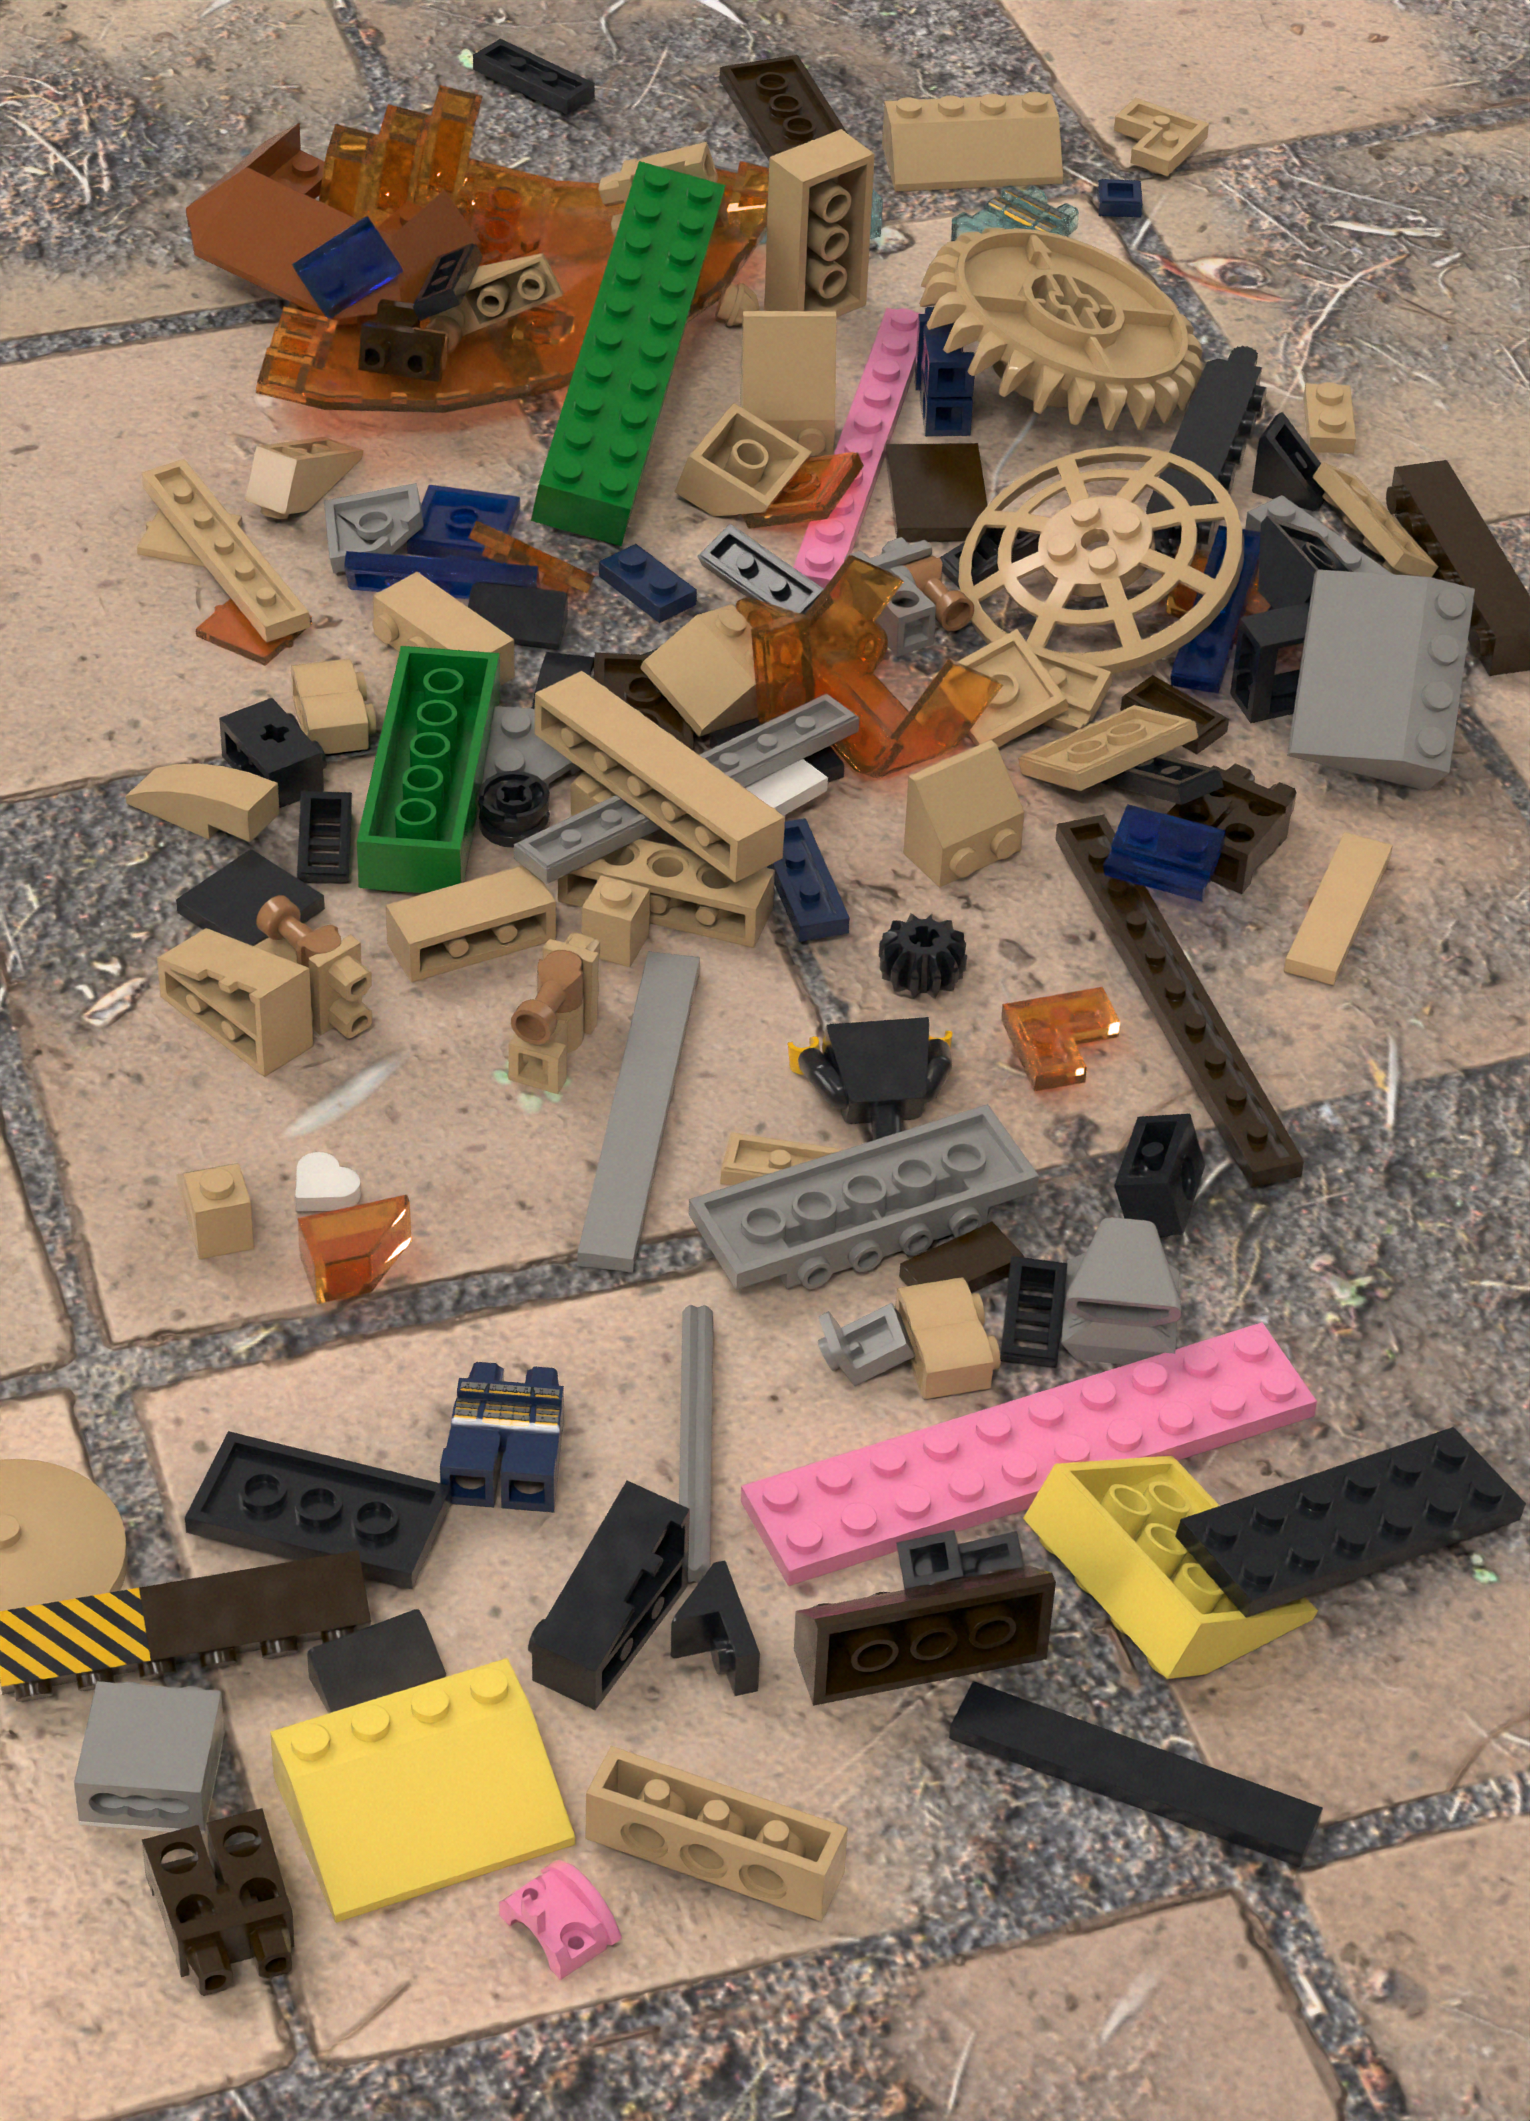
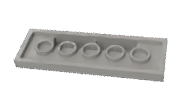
(864, 1202)

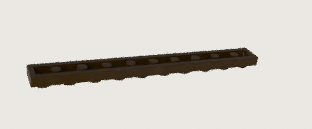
(1182, 1009)

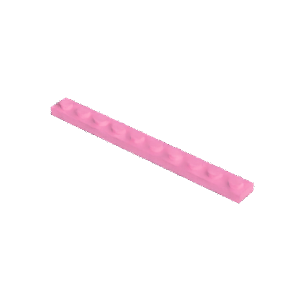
(866, 432)

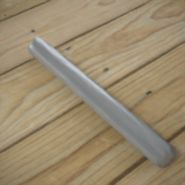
(696, 1434)

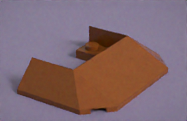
(269, 217)

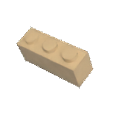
(426, 616)
(470, 922)

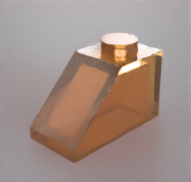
(353, 1246)

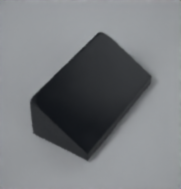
(524, 613)
(375, 1662)

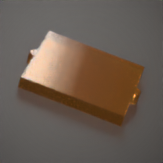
(234, 632)

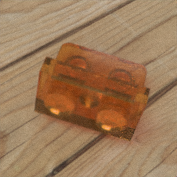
(780, 657)

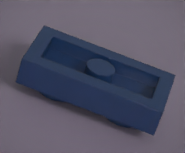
(647, 583)

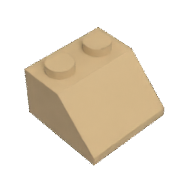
(740, 466)
(708, 670)
(962, 815)

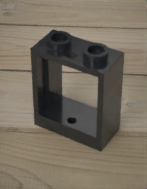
(1254, 682)

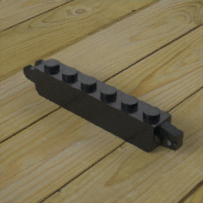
(1212, 437)

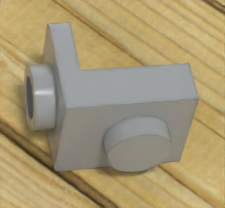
(866, 1345)

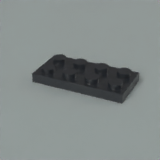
(318, 1506)

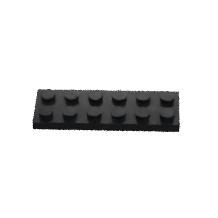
(1349, 1521)

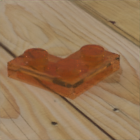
(510, 550)
(1051, 1027)

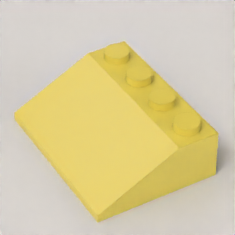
(1117, 1537)
(420, 1789)

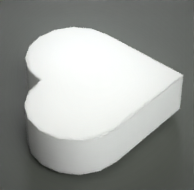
(325, 1185)

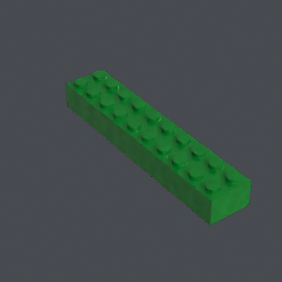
(628, 355)

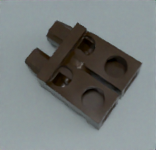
(1253, 820)
(227, 1921)

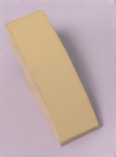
(208, 799)

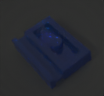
(347, 267)
(1164, 852)

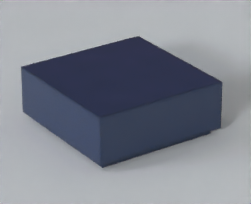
(1119, 198)

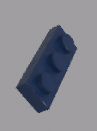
(807, 886)

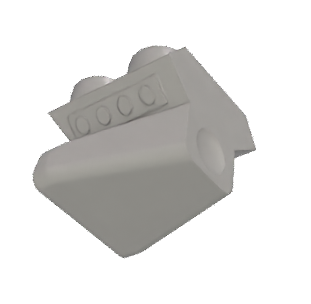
(1121, 1296)

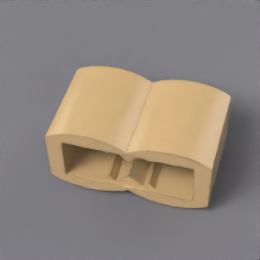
(332, 705)
(947, 1338)

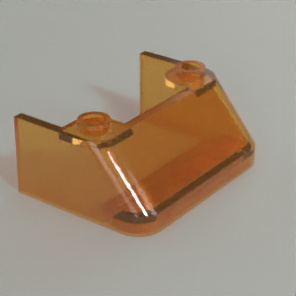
(846, 652)

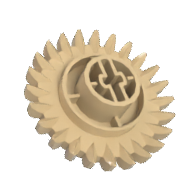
(1063, 324)

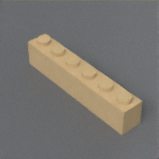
(659, 776)

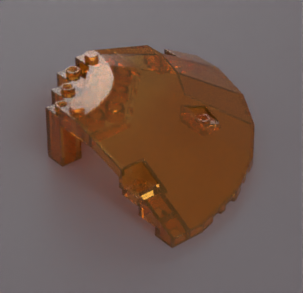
(514, 218)

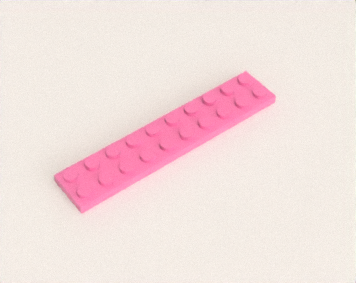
(1001, 1456)

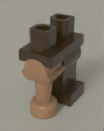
(401, 348)

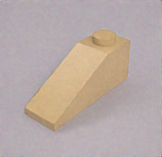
(297, 474)

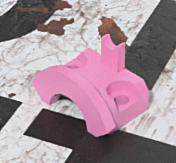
(564, 1916)

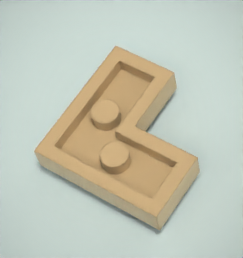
(1162, 134)

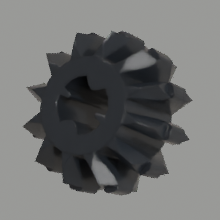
(922, 955)

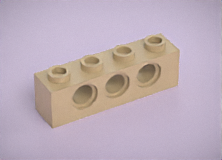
(683, 891)
(716, 1833)

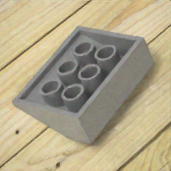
(1382, 675)

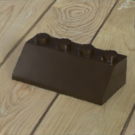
(924, 1633)

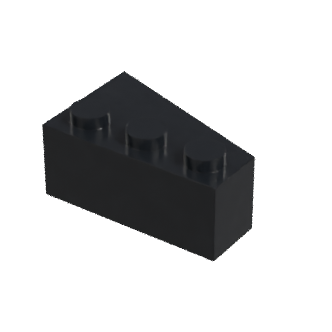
(613, 1597)

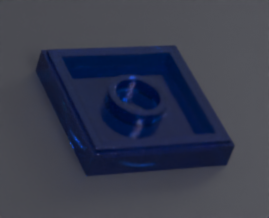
(450, 517)

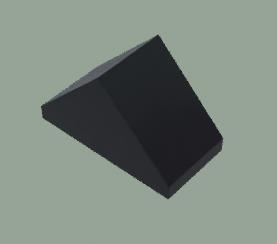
(1286, 466)

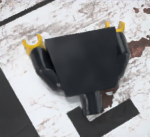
(876, 1070)

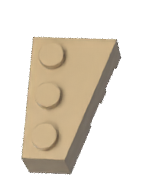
(241, 997)

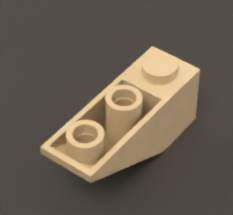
(504, 291)

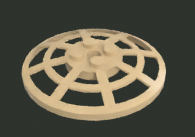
(1108, 567)

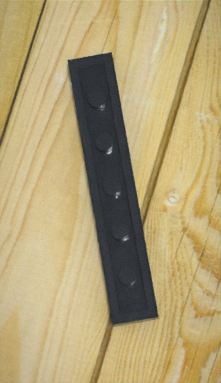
(1136, 1773)

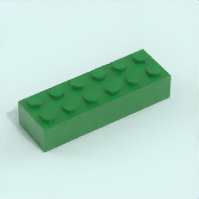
(428, 770)

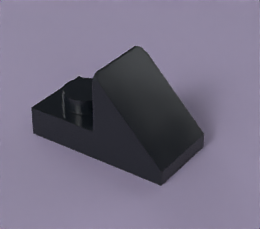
(717, 1623)

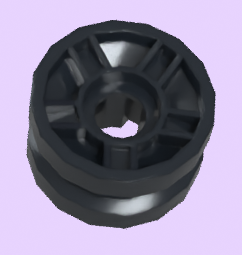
(513, 807)

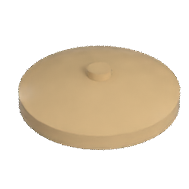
(56, 1536)

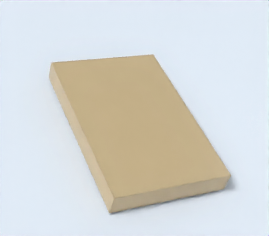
(1107, 747)

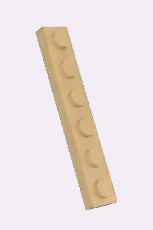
(226, 550)

